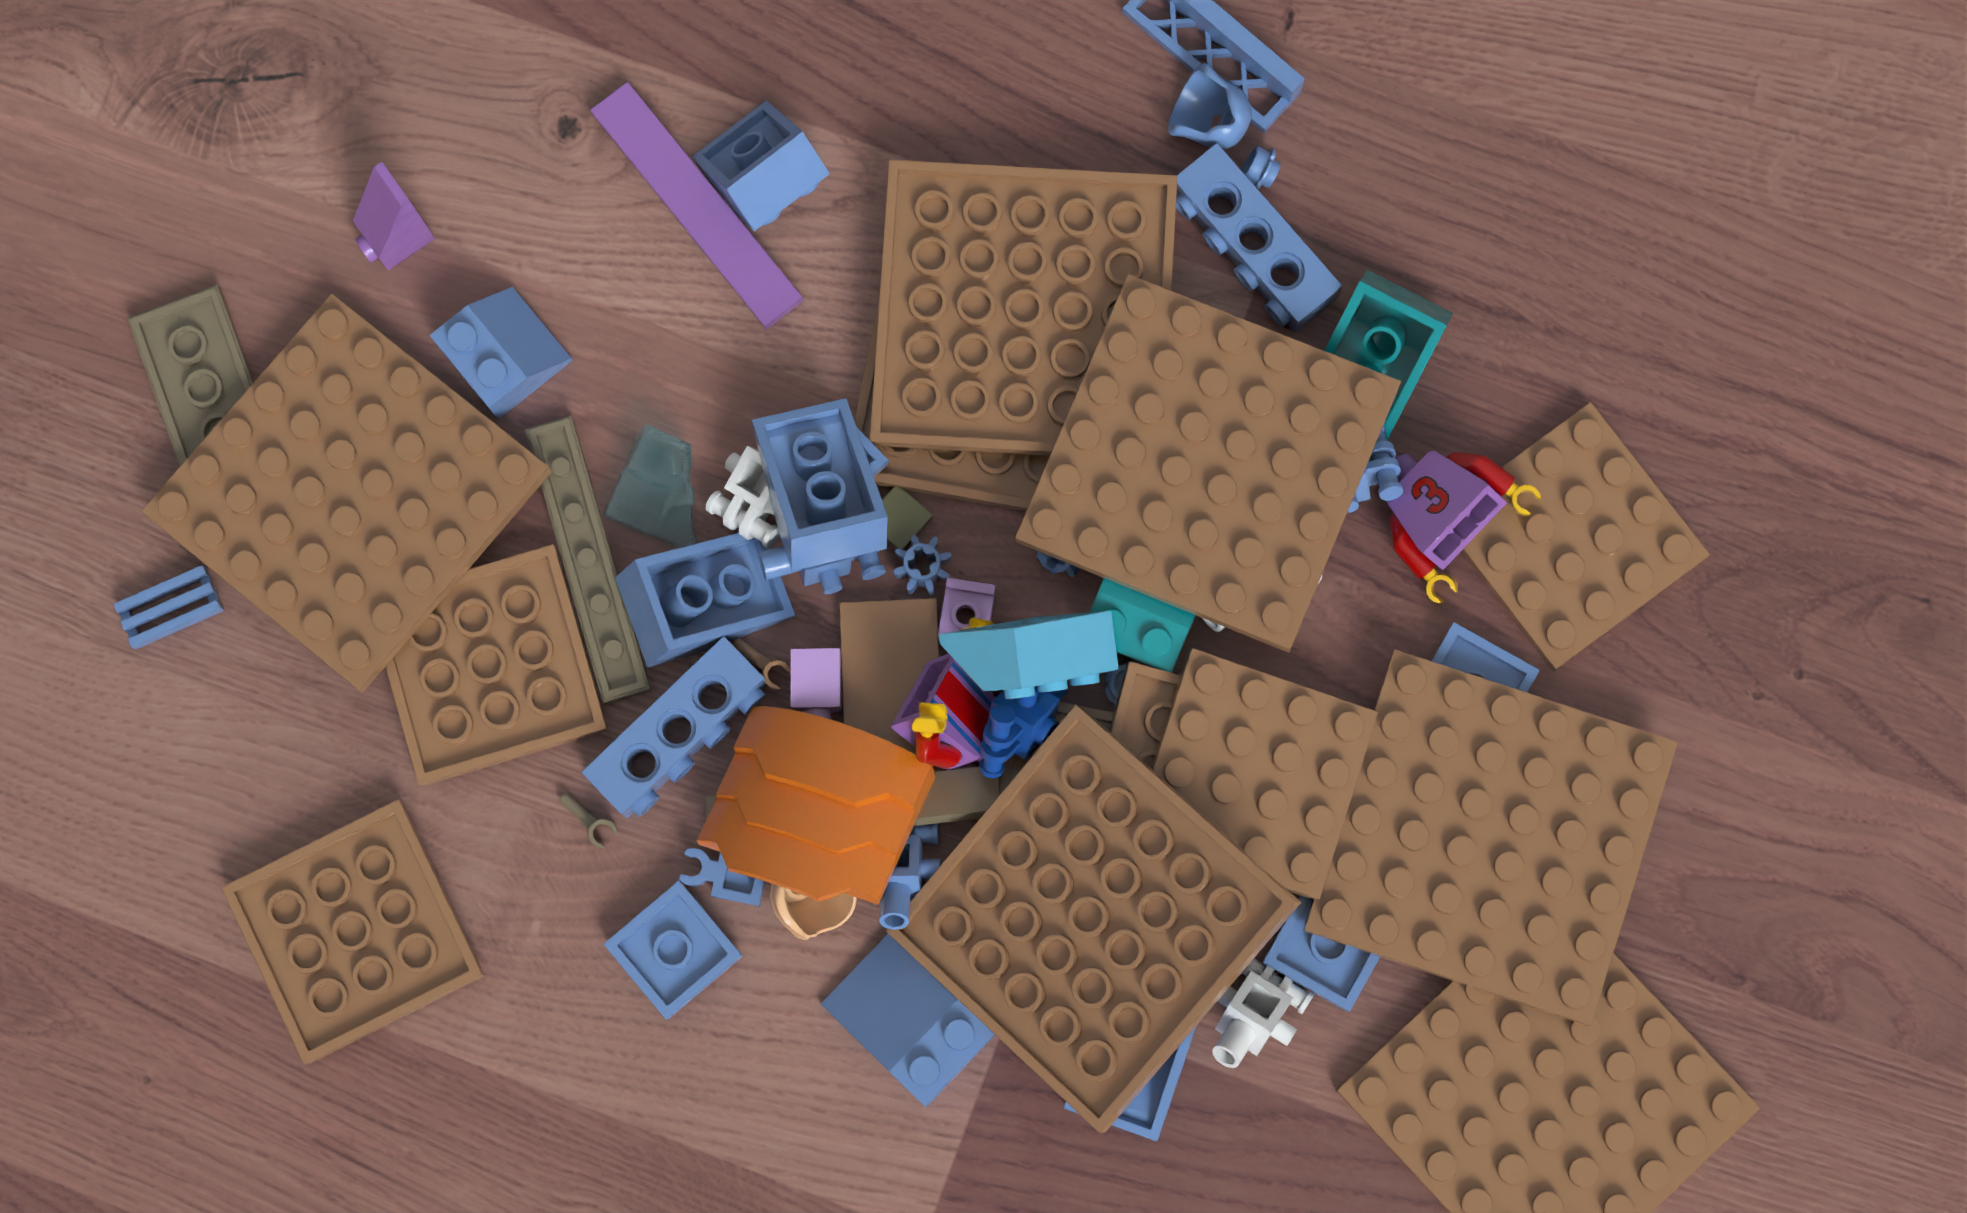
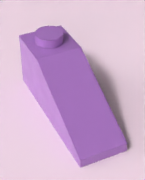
(388, 221)

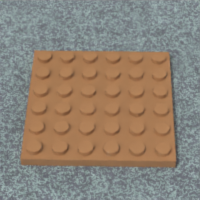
(1003, 295)
(1208, 462)
(347, 492)
(1493, 837)
(1092, 918)
(1545, 1112)

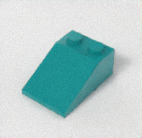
(1390, 334)
(1144, 626)

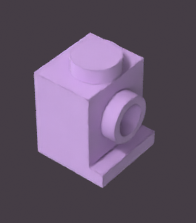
(965, 594)

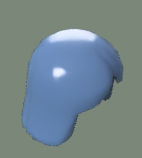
(1208, 96)

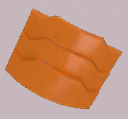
(815, 805)

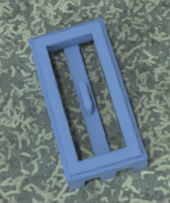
(164, 589)

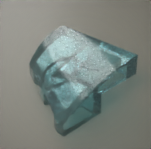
(655, 489)

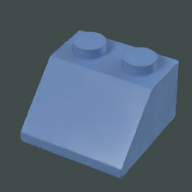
(761, 165)
(501, 349)

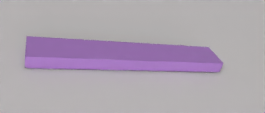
(697, 205)

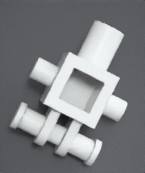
(750, 500)
(1256, 1013)

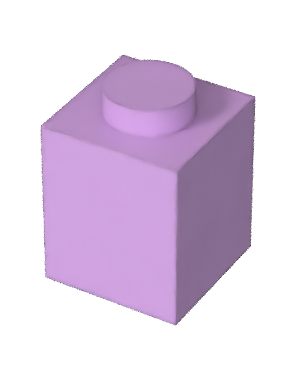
(816, 681)

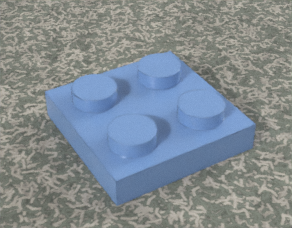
(673, 950)

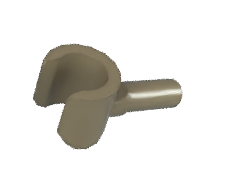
(587, 818)

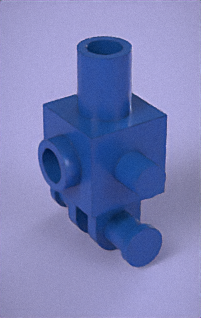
(1017, 728)

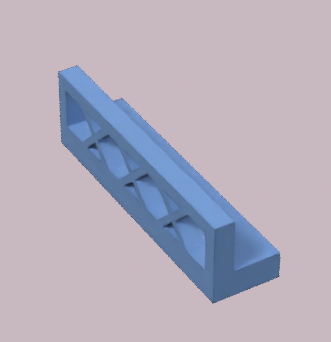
(1234, 42)

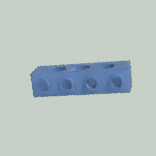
(1218, 176)
(647, 734)

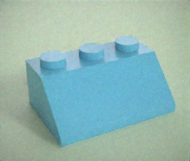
(1036, 652)

